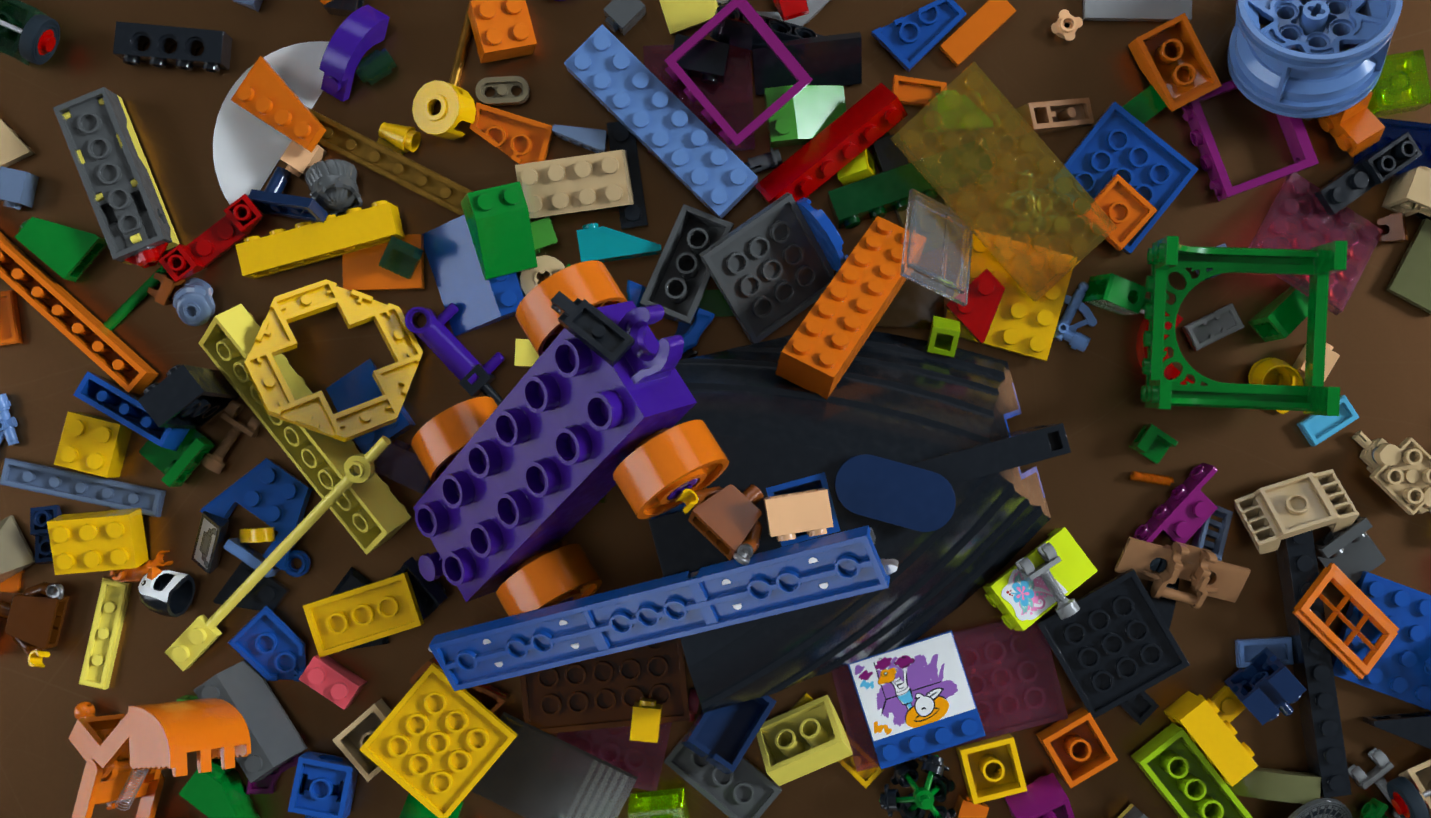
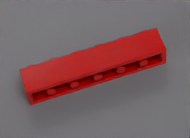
(834, 146)

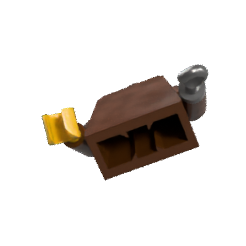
(36, 619)

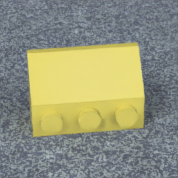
(803, 741)

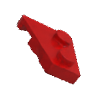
(983, 300)

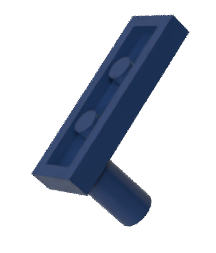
(275, 203)

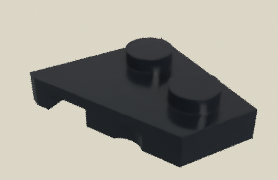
(266, 592)

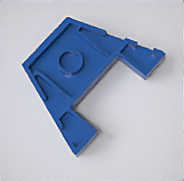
(269, 495)

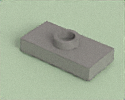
(1212, 327)

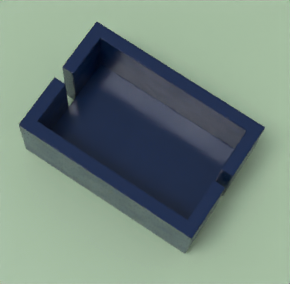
(728, 732)

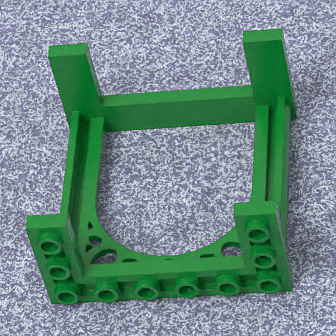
(1169, 257)

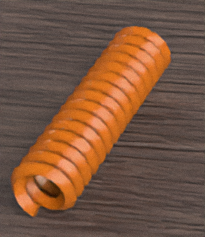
(1151, 478)

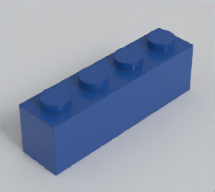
(127, 410)

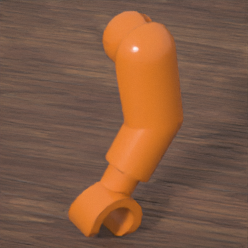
(137, 574)

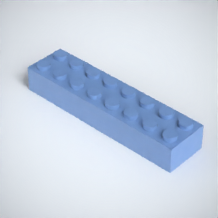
(661, 122)

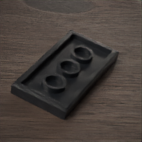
(825, 59)

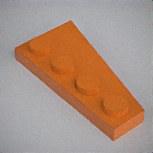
(274, 103)

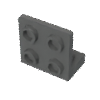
(1350, 550)

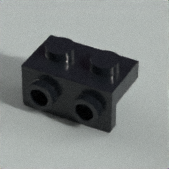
(428, 594)

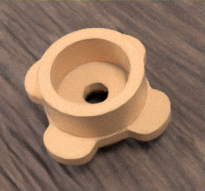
(1059, 26)

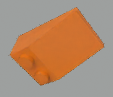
(1175, 62)

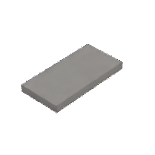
(1136, 10)

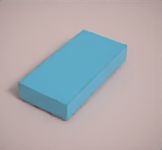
(1320, 427)

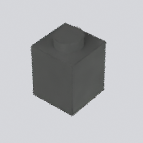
(623, 14)

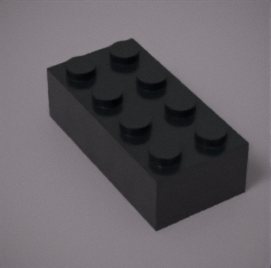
(188, 397)

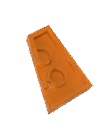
(513, 134)

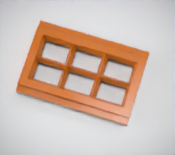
(1329, 638)

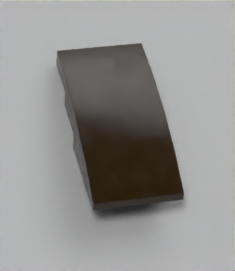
(912, 308)

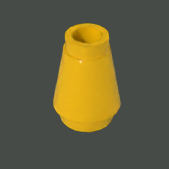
(401, 136)

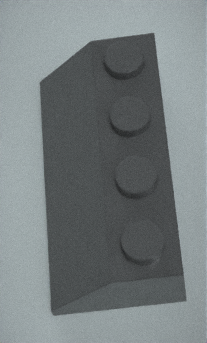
(680, 272)
(270, 729)

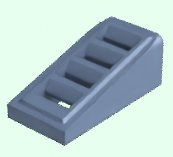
(588, 138)
(1220, 537)

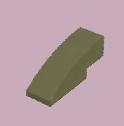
(1279, 785)

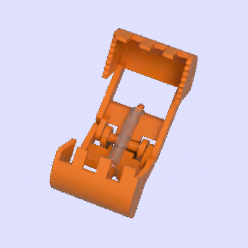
(148, 742)

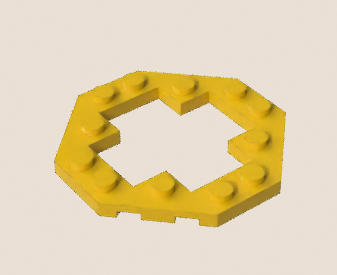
(313, 410)

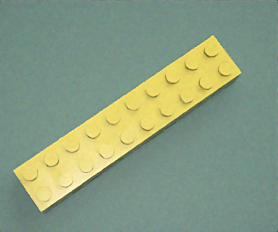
(365, 508)

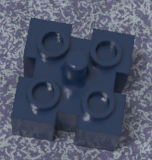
(1266, 687)

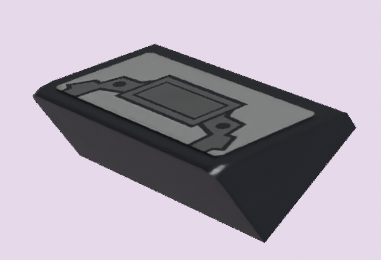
(210, 541)

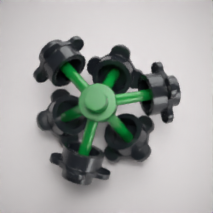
(923, 798)

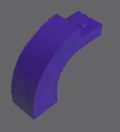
(347, 47)

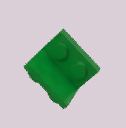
(181, 463)

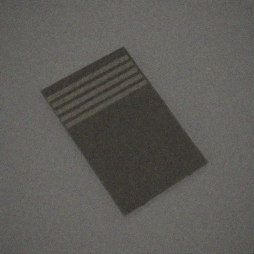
(553, 778)

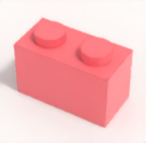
(332, 681)

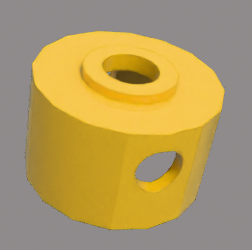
(455, 107)

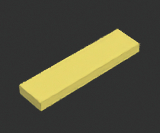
(105, 633)

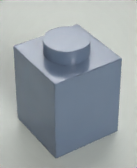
(17, 188)

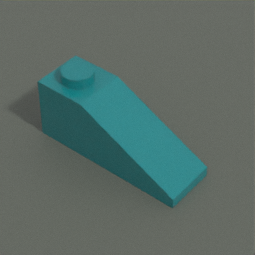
(612, 245)

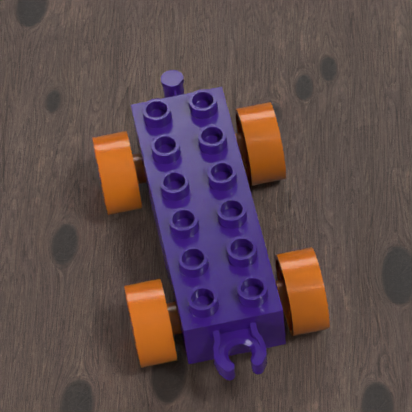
(561, 439)

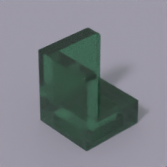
(401, 257)

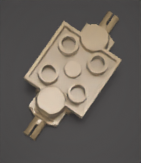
(1399, 471)

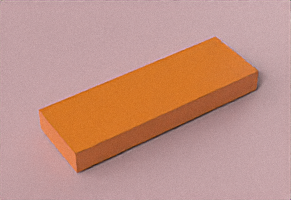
(976, 30)

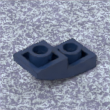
(38, 528)

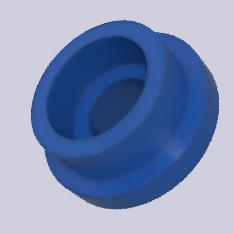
(306, 563)

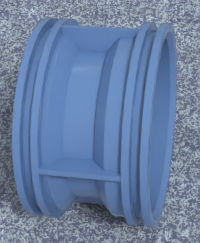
(1311, 53)

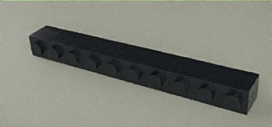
(1313, 669)

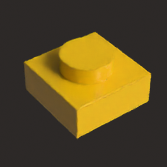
(1228, 704)

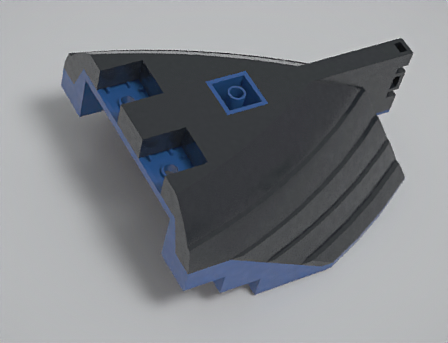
(789, 440)

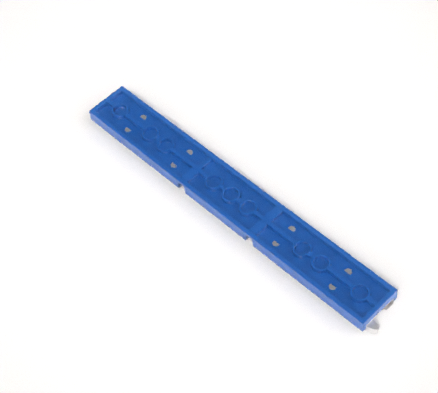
(665, 609)

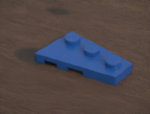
(916, 34)

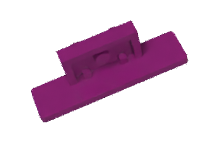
(1183, 511)

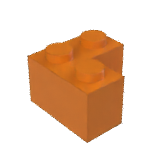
(1354, 128)

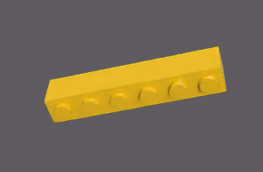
(319, 240)

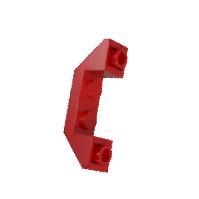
(214, 242)

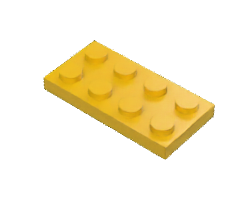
(363, 614)

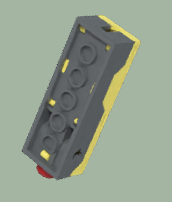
(117, 177)

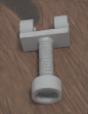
(1066, 606)
(1375, 775)

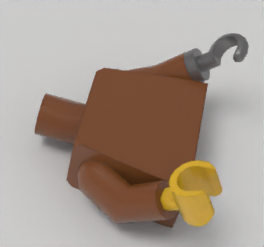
(726, 518)

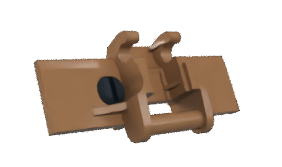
(1182, 561)

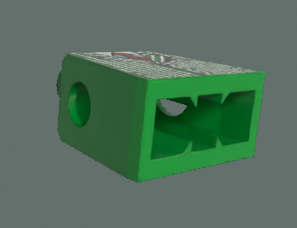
(1116, 294)

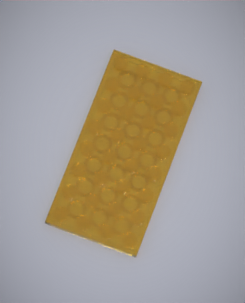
(1003, 182)

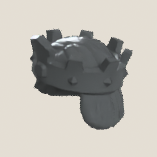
(333, 185)

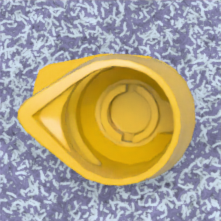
(1274, 372)

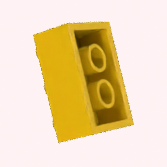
(97, 541)
(1212, 736)

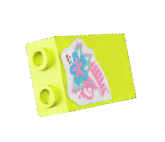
(1027, 601)

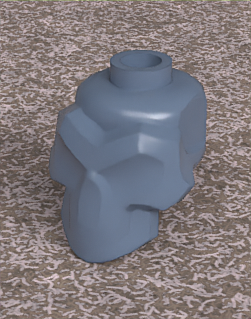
(194, 302)

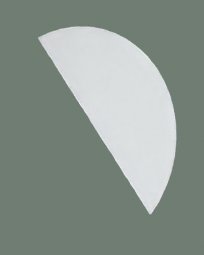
(245, 145)

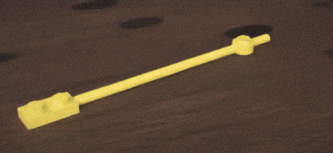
(203, 631)

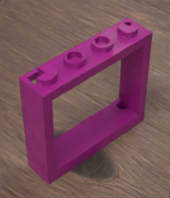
(774, 44)
(1211, 161)

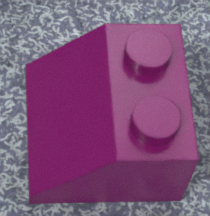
(1041, 800)

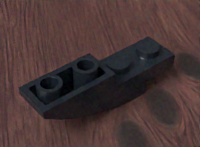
(1367, 173)

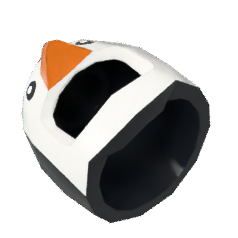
(166, 592)

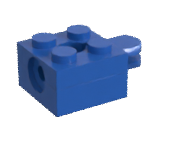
(323, 786)

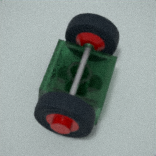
(27, 33)

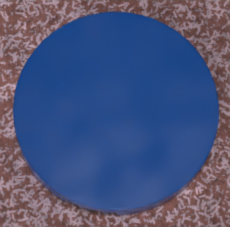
(824, 232)

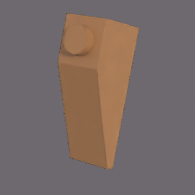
(1057, 115)

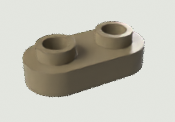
(503, 90)

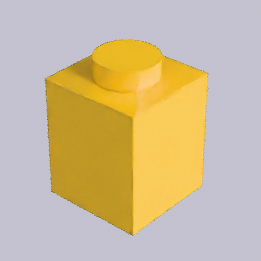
(646, 721)

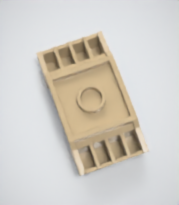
(1295, 508)

